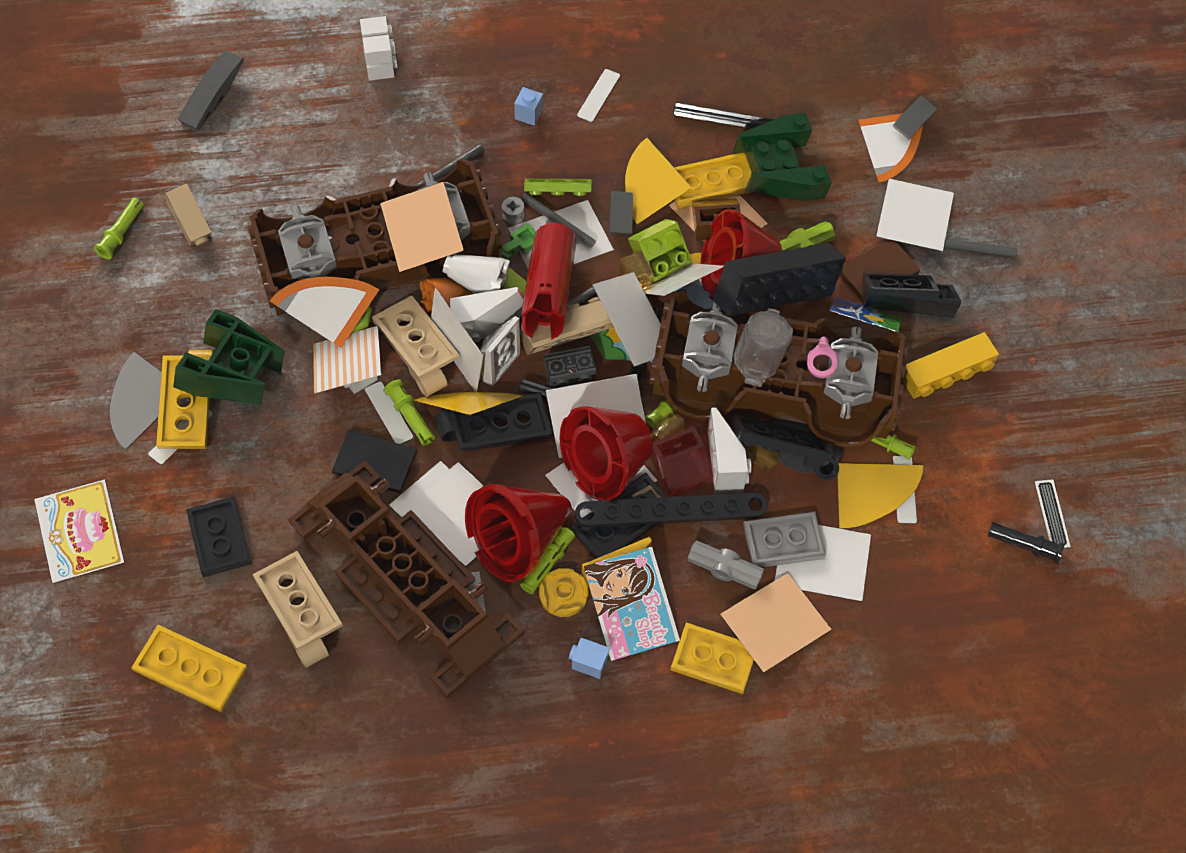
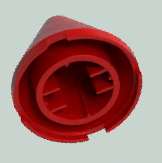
(513, 527)

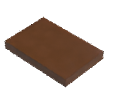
(883, 259)

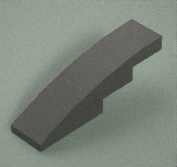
(210, 89)

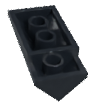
(910, 294)

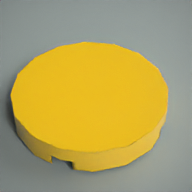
(563, 592)

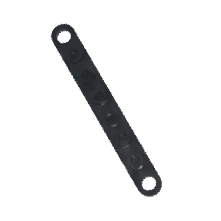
(670, 510)

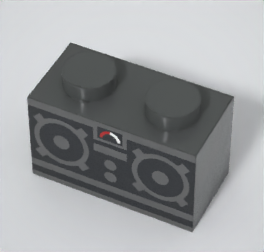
(570, 367)

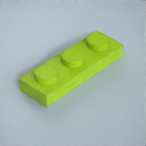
(557, 186)

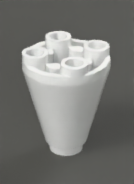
(477, 272)

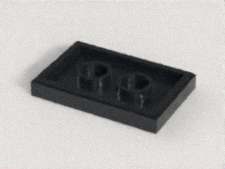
(386, 458)
(218, 537)

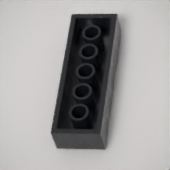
(778, 279)

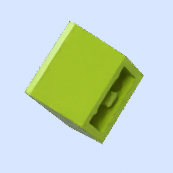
(662, 248)

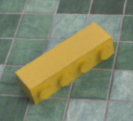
(950, 365)

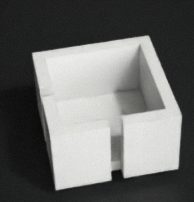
(378, 48)

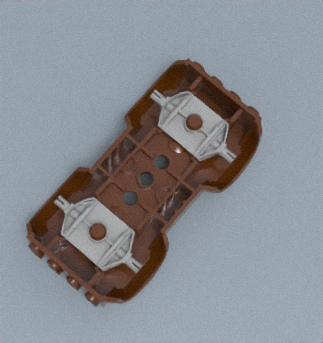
(317, 244)
(849, 408)

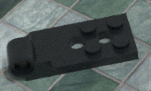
(480, 431)
(789, 440)

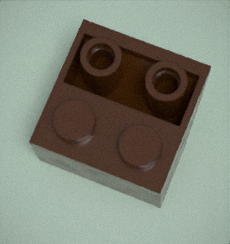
(706, 211)

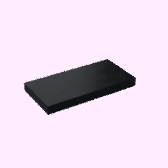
(605, 540)

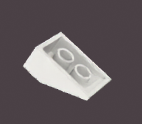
(487, 311)
(500, 351)
(727, 457)

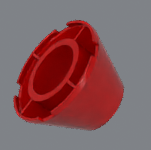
(733, 239)
(604, 449)

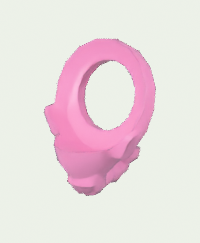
(822, 348)

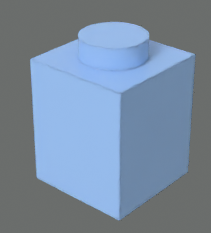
(528, 106)
(589, 657)

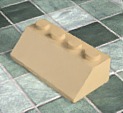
(578, 323)

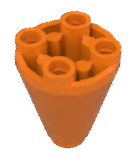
(445, 286)

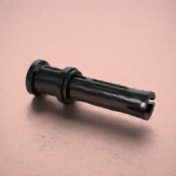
(1037, 545)

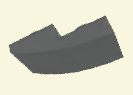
(914, 117)
(620, 213)

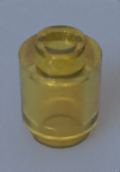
(668, 426)
(761, 457)

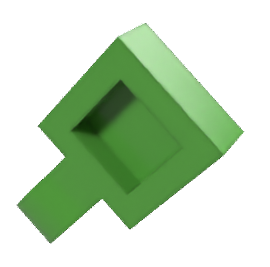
(520, 240)

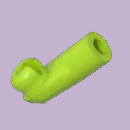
(364, 320)

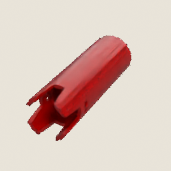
(549, 279)

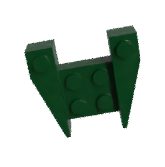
(775, 163)
(234, 365)

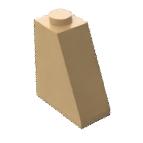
(188, 215)

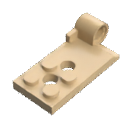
(421, 356)
(303, 622)

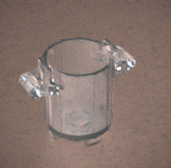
(762, 346)

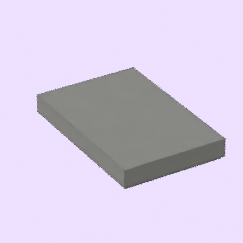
(784, 539)

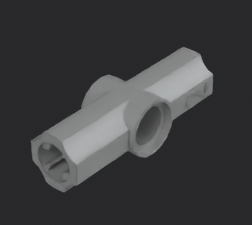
(725, 564)

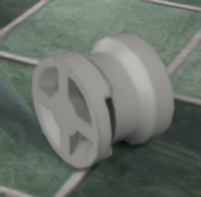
(515, 216)

